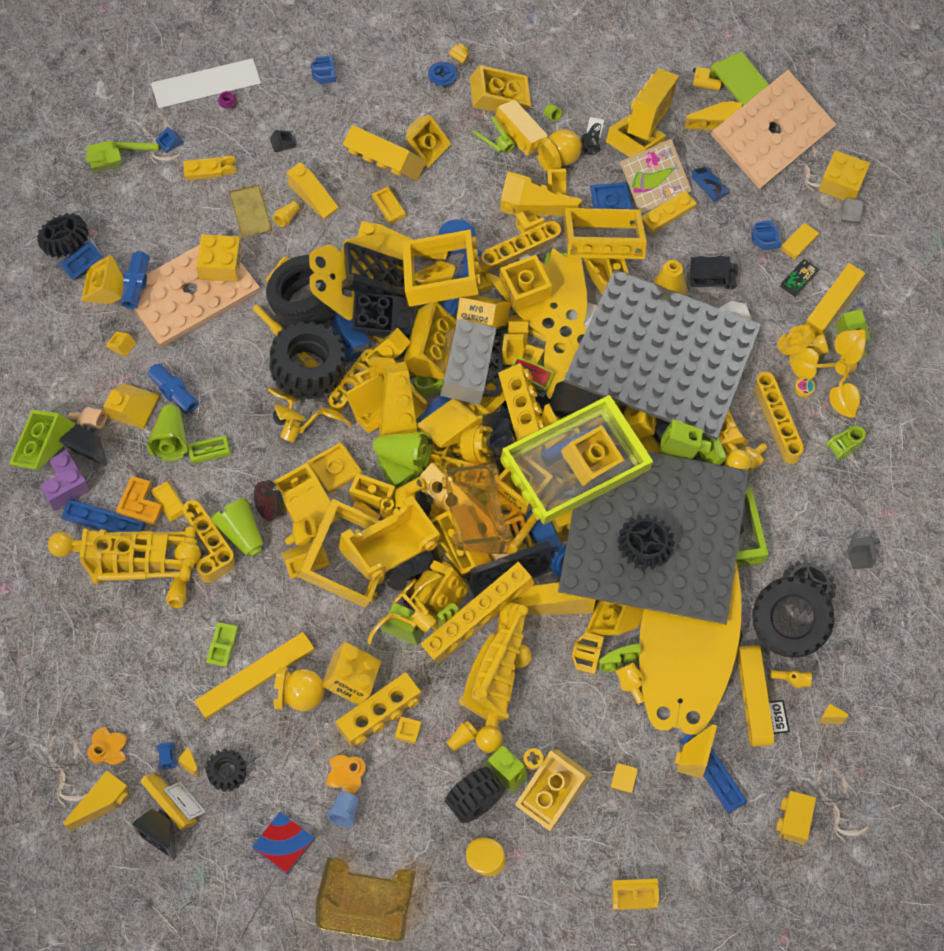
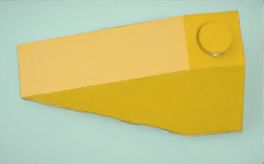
(523, 195)

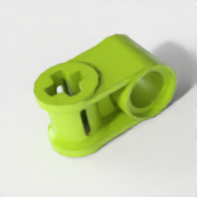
(432, 385)
(844, 444)

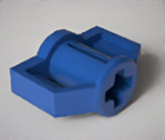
(323, 69)
(765, 235)

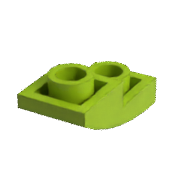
(612, 660)

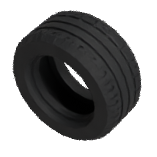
(286, 281)

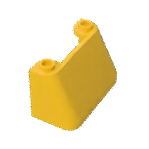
(390, 540)

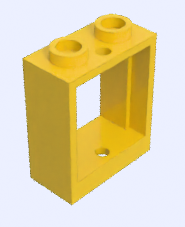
(618, 139)

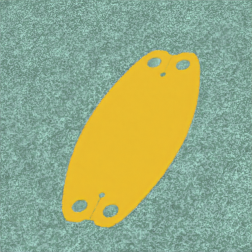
(687, 662)

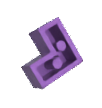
(66, 484)

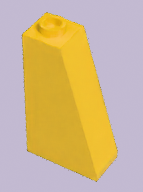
(836, 299)
(547, 600)

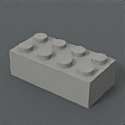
(468, 361)

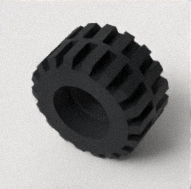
(474, 794)

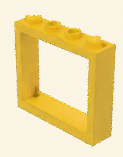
(604, 246)
(446, 289)
(356, 517)

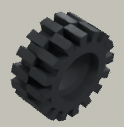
(221, 758)

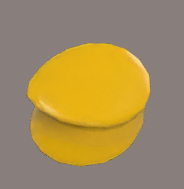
(485, 856)

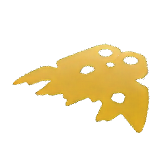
(336, 264)

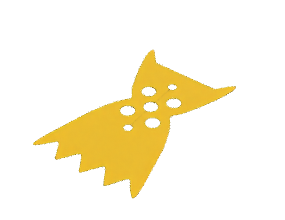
(570, 294)

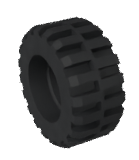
(312, 339)
(793, 646)

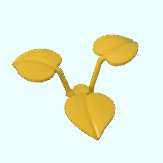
(851, 346)
(292, 426)
(421, 616)

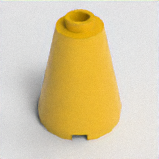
(672, 277)

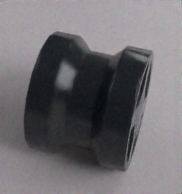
(590, 143)

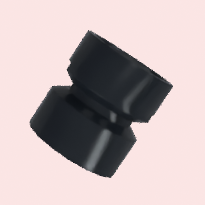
(498, 441)

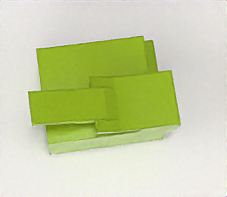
(103, 156)

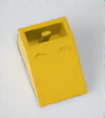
(451, 420)
(303, 495)

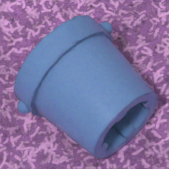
(344, 810)

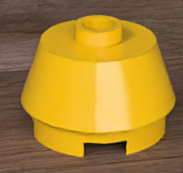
(475, 445)

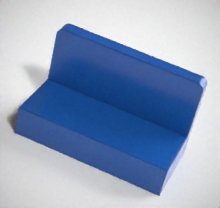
(80, 260)

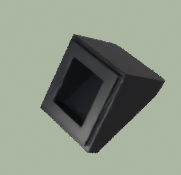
(282, 140)

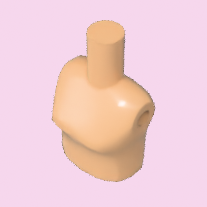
(89, 416)

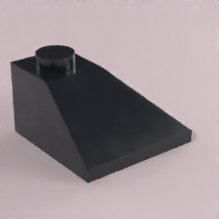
(85, 442)
(157, 831)

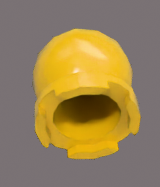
(559, 149)
(298, 690)

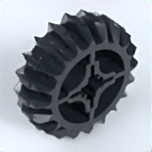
(62, 235)
(654, 545)

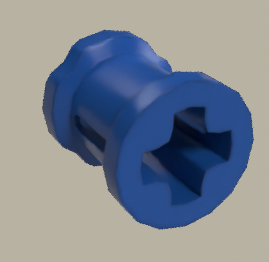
(166, 756)

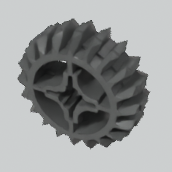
(810, 571)

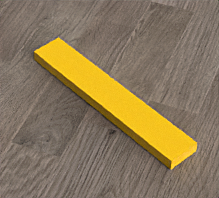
(254, 675)

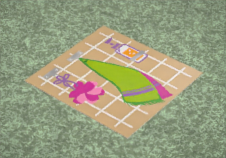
(655, 176)

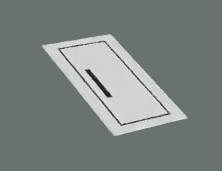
(184, 800)

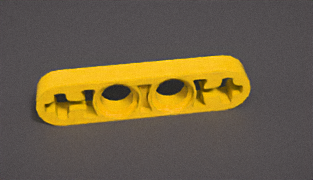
(348, 379)

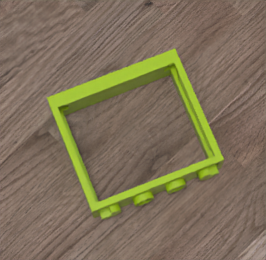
(759, 555)

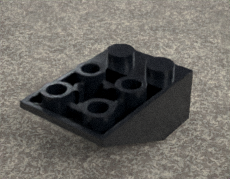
(381, 314)

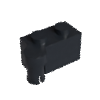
(712, 271)
(408, 569)

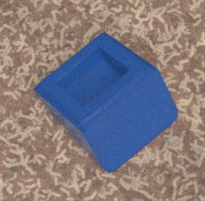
(169, 140)

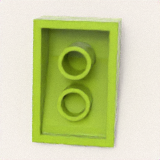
(40, 439)

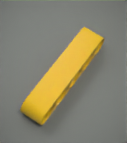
(524, 240)
(778, 426)
(755, 696)

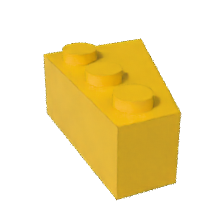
(601, 270)
(461, 559)

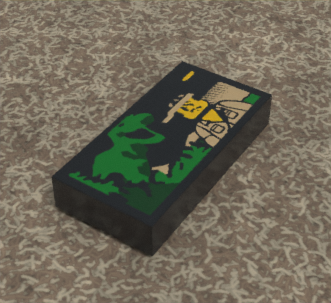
(799, 278)

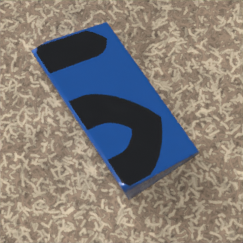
(709, 183)

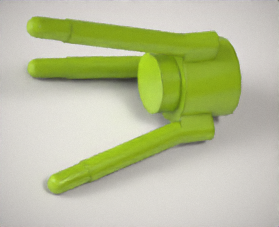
(504, 142)

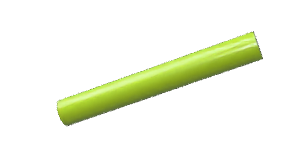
(137, 146)

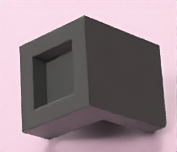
(862, 553)

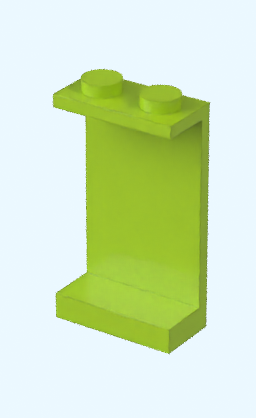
(739, 77)

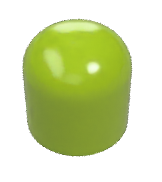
(549, 109)

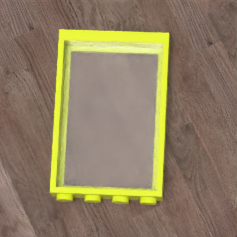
(548, 478)

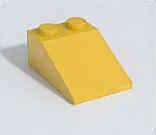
(496, 87)
(392, 243)
(553, 789)

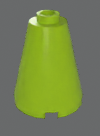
(168, 435)
(405, 449)
(239, 527)

